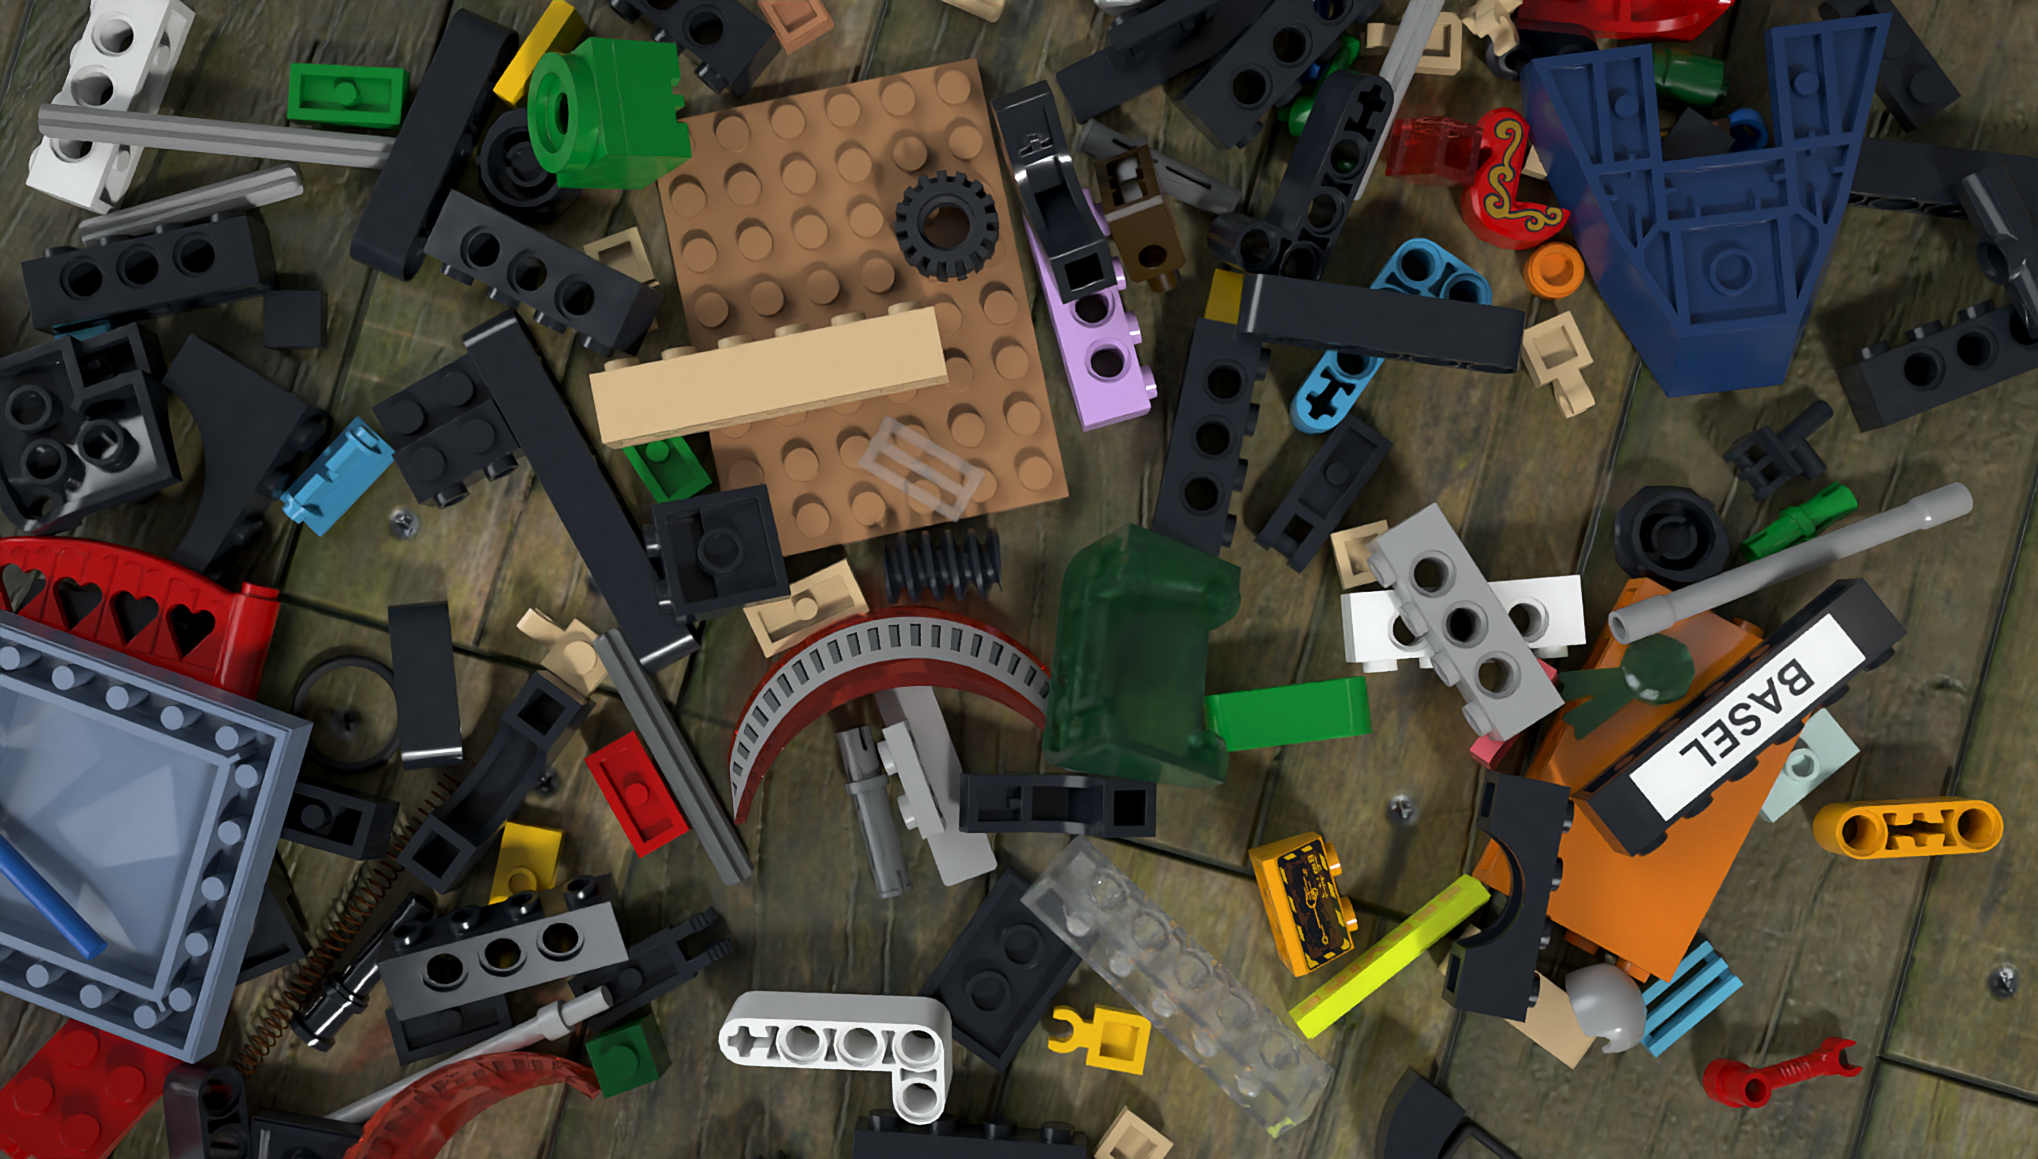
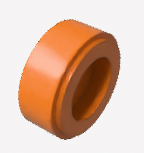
(1553, 271)

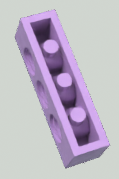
(1097, 398)

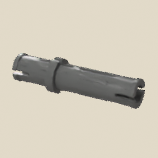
(1176, 177)
(872, 805)

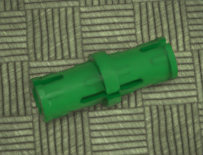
(1801, 522)

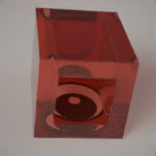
(1434, 151)

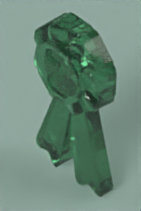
(1651, 671)

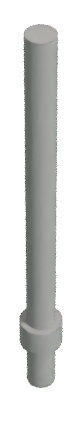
(550, 1023)

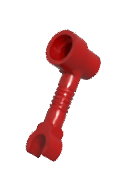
(1738, 1085)

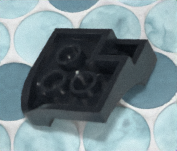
(83, 427)

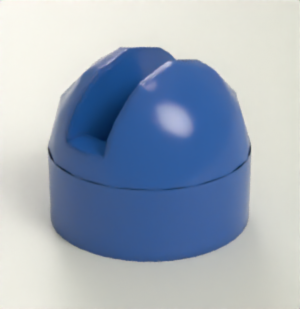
(1755, 122)

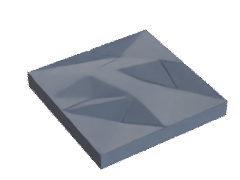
(150, 818)

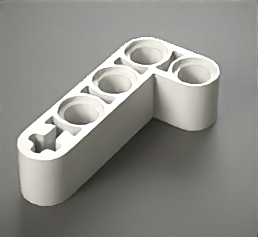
(766, 1033)

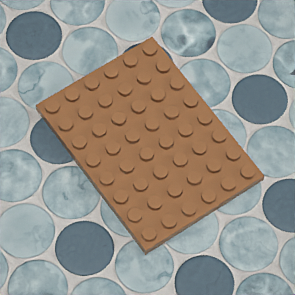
(795, 224)

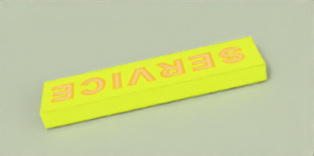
(1389, 955)

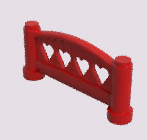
(226, 658)

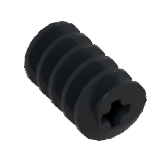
(942, 566)

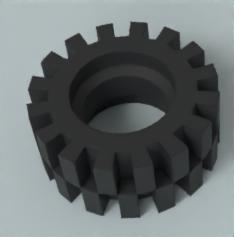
(941, 192)

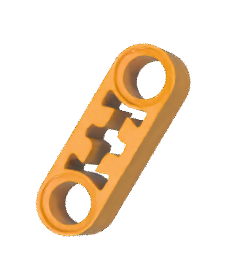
(1940, 820)

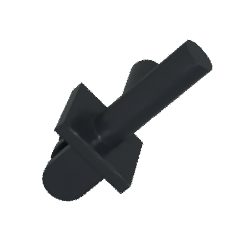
(1772, 459)

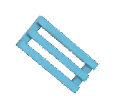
(1698, 1008)

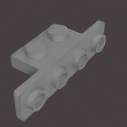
(930, 772)

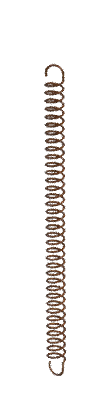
(314, 960)

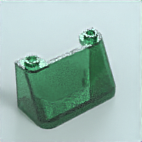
(1136, 660)

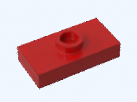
(638, 793)

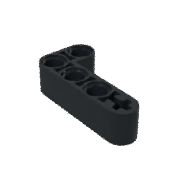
(1345, 115)

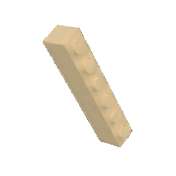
(768, 376)

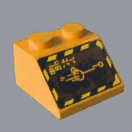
(1303, 901)

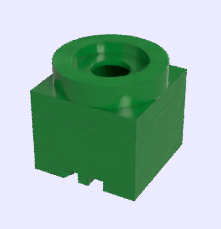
(608, 114)

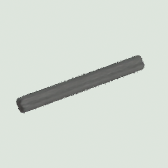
(673, 756)

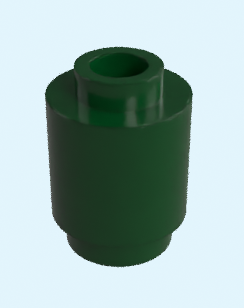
(1689, 80)

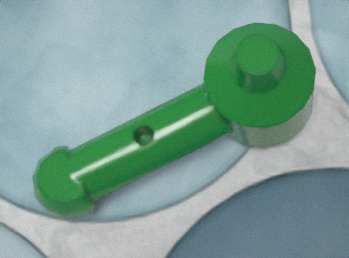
(1298, 112)

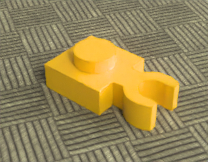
(1113, 1037)

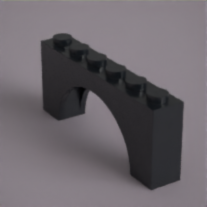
(251, 442)

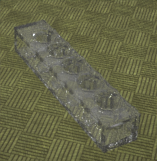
(1178, 987)

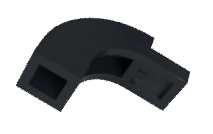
(1051, 193)
(1416, 1119)

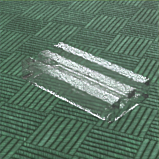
(880, 444)

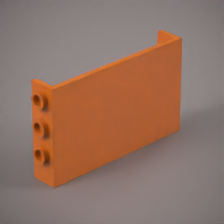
(1653, 902)

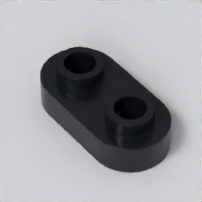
(1538, 40)

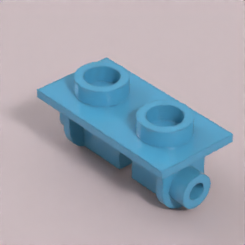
(338, 477)

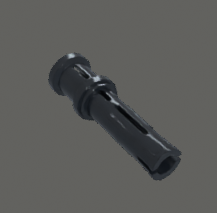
(348, 990)

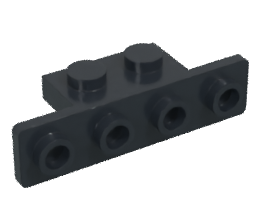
(1150, 51)

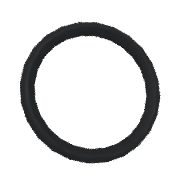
(298, 705)

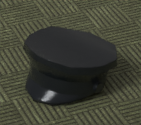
(515, 178)
(1670, 537)

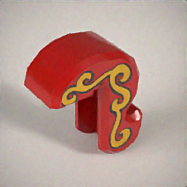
(1490, 204)

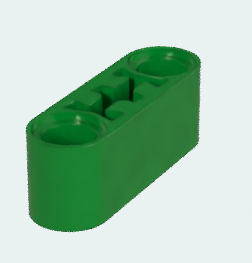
(1290, 713)

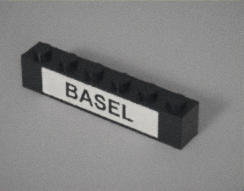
(1740, 716)

